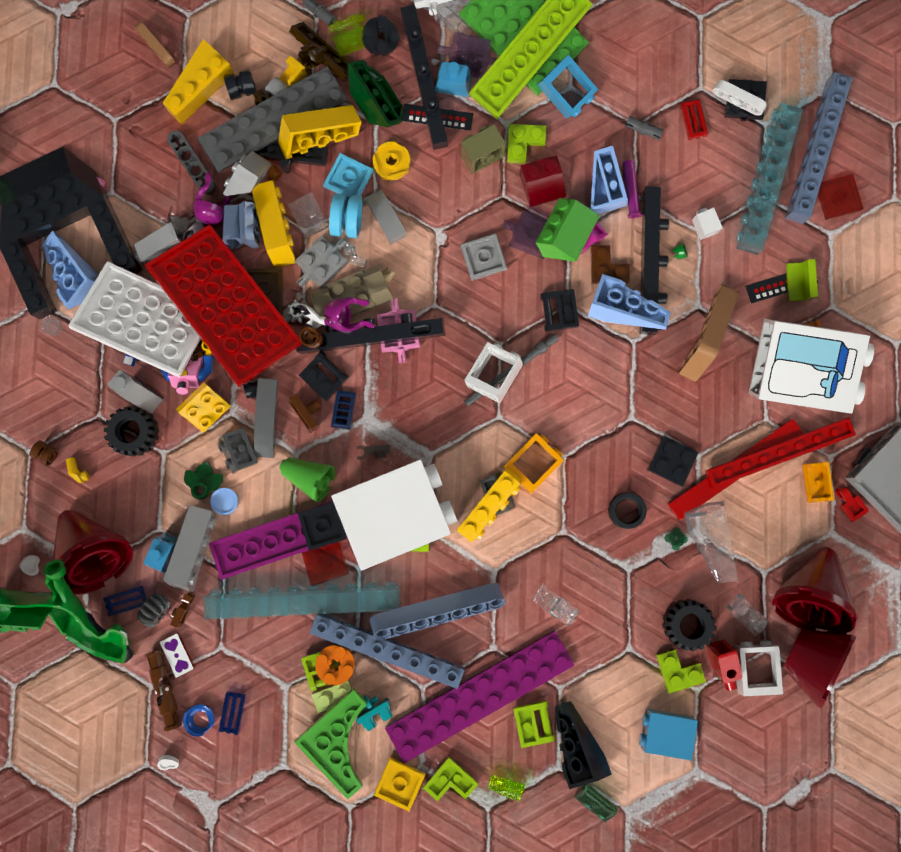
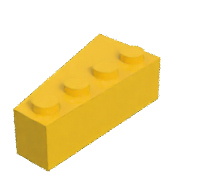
(197, 82)
(273, 224)

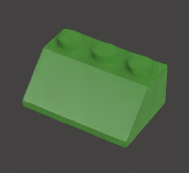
(566, 230)

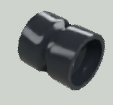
(240, 84)

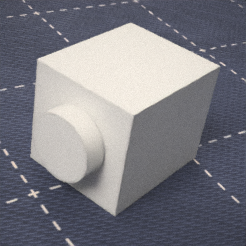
(707, 223)

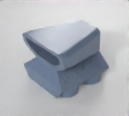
(241, 226)

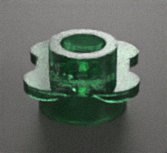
(676, 533)

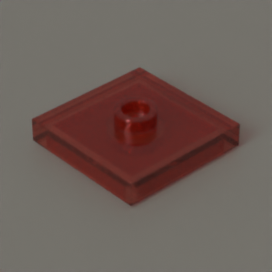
(839, 197)
(325, 563)

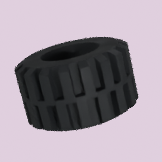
(116, 428)
(703, 632)

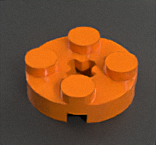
(330, 675)

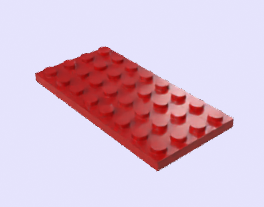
(223, 305)

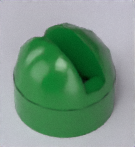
(681, 251)

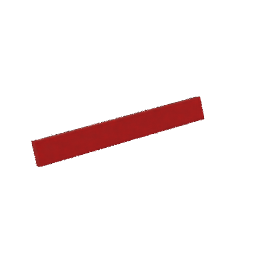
(780, 452)
(702, 491)

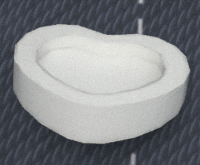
(29, 565)
(167, 762)

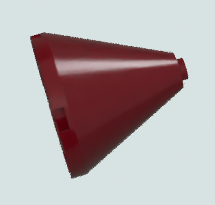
(89, 552)
(817, 596)

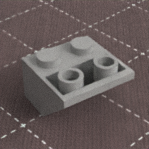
(247, 174)

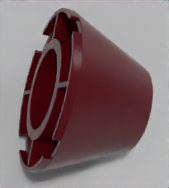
(817, 661)

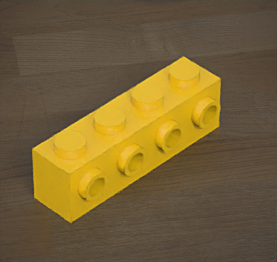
(491, 502)

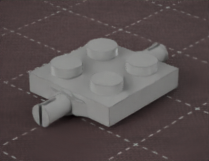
(321, 262)

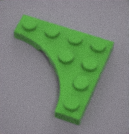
(327, 743)

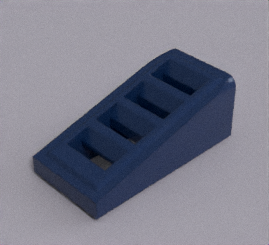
(338, 425)

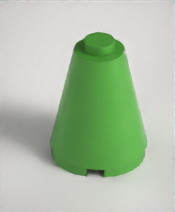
(308, 476)

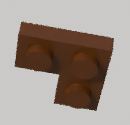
(602, 264)

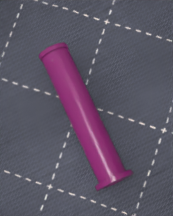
(631, 189)

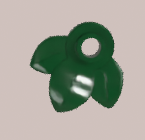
(203, 478)

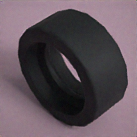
(641, 510)

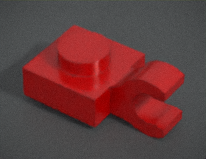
(852, 506)

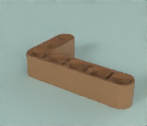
(711, 334)

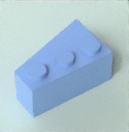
(607, 183)

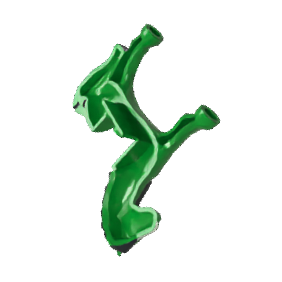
(30, 609)

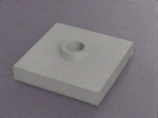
(483, 257)

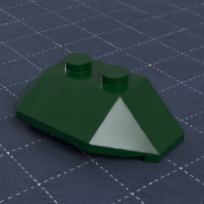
(374, 95)

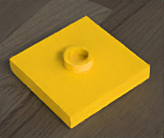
(399, 784)

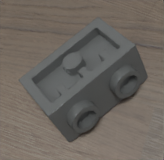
(237, 450)

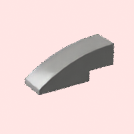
(386, 217)

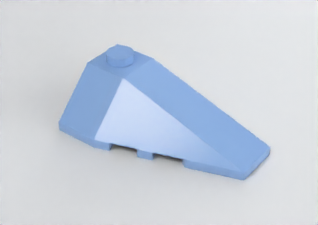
(69, 269)
(621, 305)

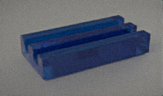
(109, 605)
(229, 729)

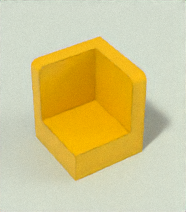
(294, 72)

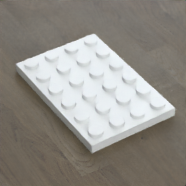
(136, 320)

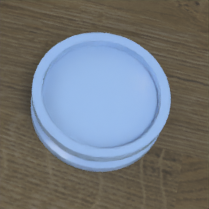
(224, 501)

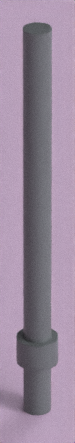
(540, 348)

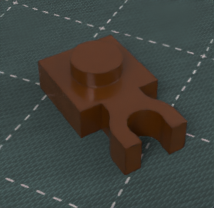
(179, 614)

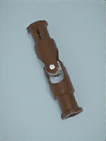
(165, 698)

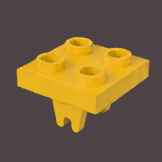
(203, 407)

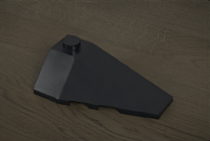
(582, 755)

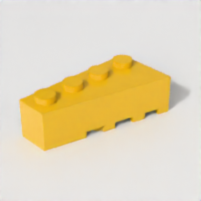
(317, 128)

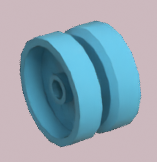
(345, 216)

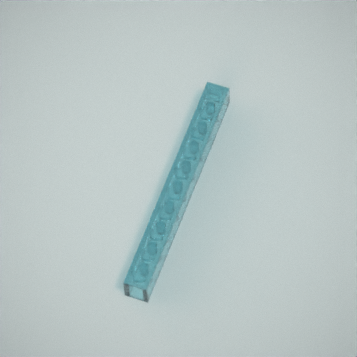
(302, 602)

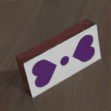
(177, 655)

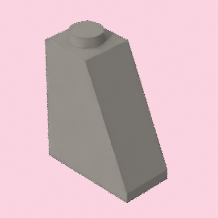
(157, 243)
(135, 391)

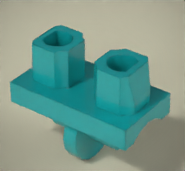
(382, 708)

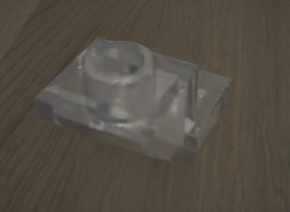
(555, 605)
(747, 615)

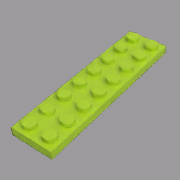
(527, 53)

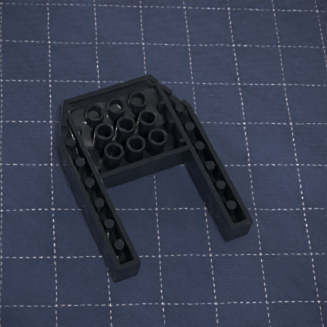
(45, 199)

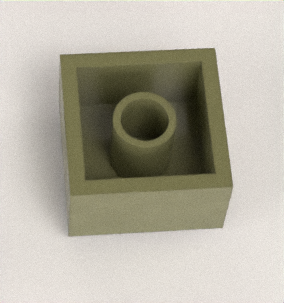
(482, 148)

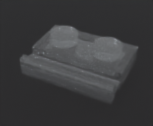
(308, 215)

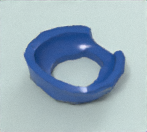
(189, 724)

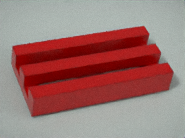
(696, 134)

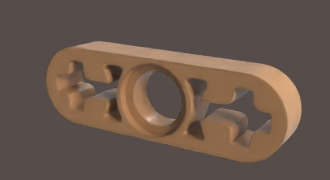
(154, 44)

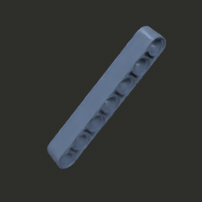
(437, 611)

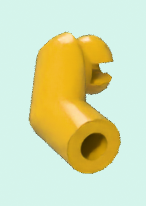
(73, 471)

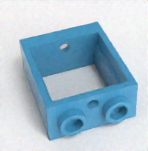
(555, 97)

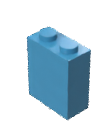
(668, 734)

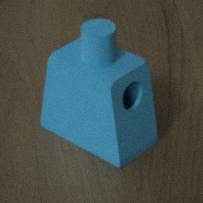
(453, 79)
(160, 552)

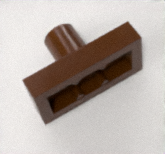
(305, 412)

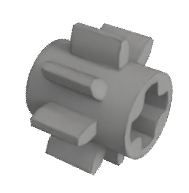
(293, 307)

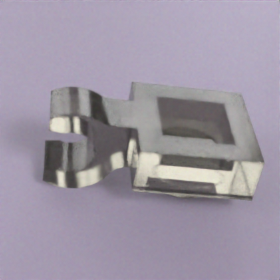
(379, 451)

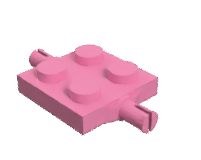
(394, 317)

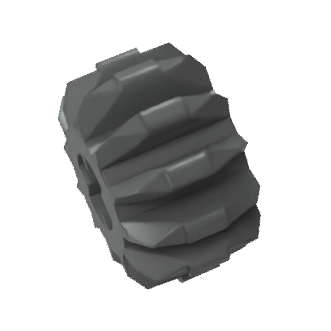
(153, 610)

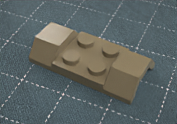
(362, 285)

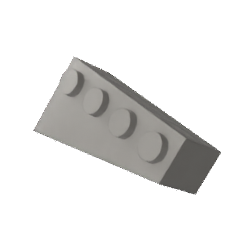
(190, 549)

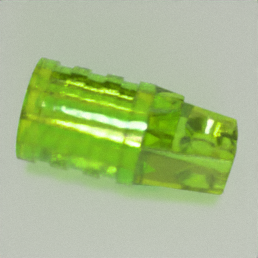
(506, 787)

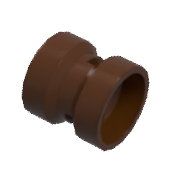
(307, 336)
(43, 452)

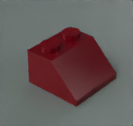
(542, 181)

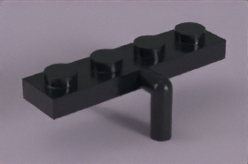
(314, 156)

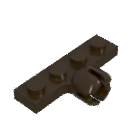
(317, 51)

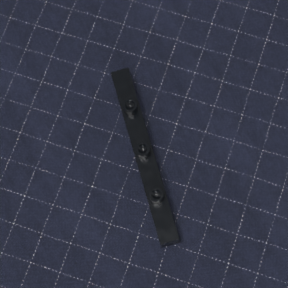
(424, 77)
(650, 250)
(367, 336)

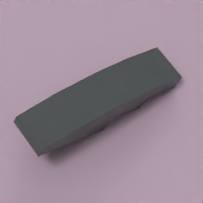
(265, 418)

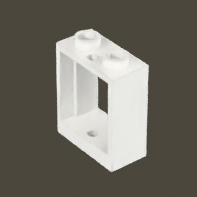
(485, 389)
(765, 688)

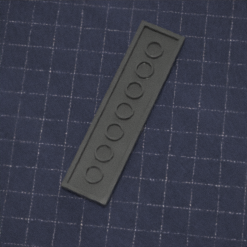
(262, 123)

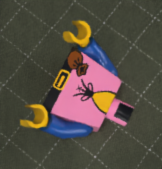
(196, 371)

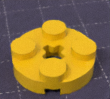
(382, 156)

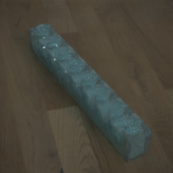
(790, 118)

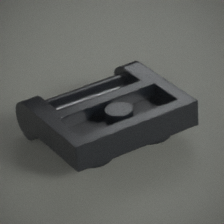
(566, 310)
(319, 381)

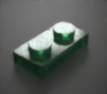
(596, 802)

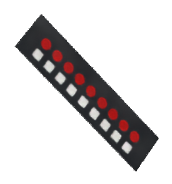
(450, 118)
(767, 288)

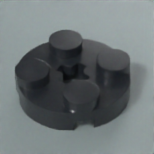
(384, 27)

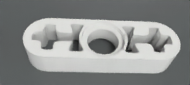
(739, 97)

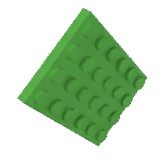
(503, 22)

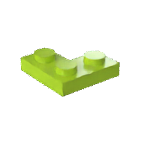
(522, 136)
(678, 677)
(449, 775)

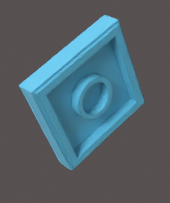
(348, 176)

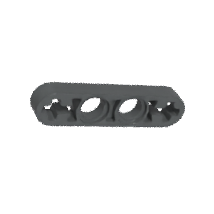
(190, 163)

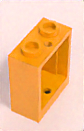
(543, 442)

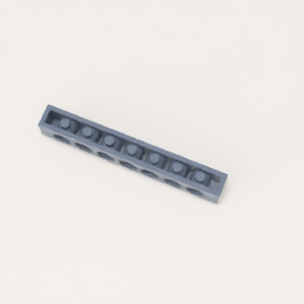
(818, 148)
(387, 650)

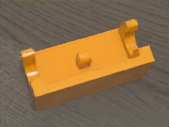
(818, 482)

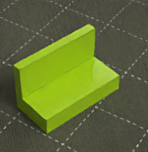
(802, 280)

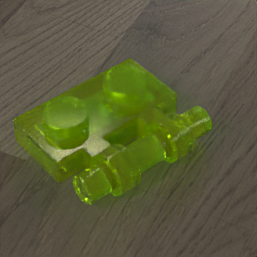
(350, 40)

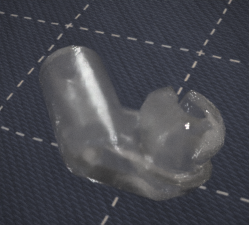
(351, 256)

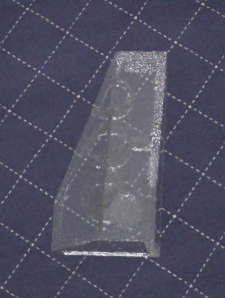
(711, 533)

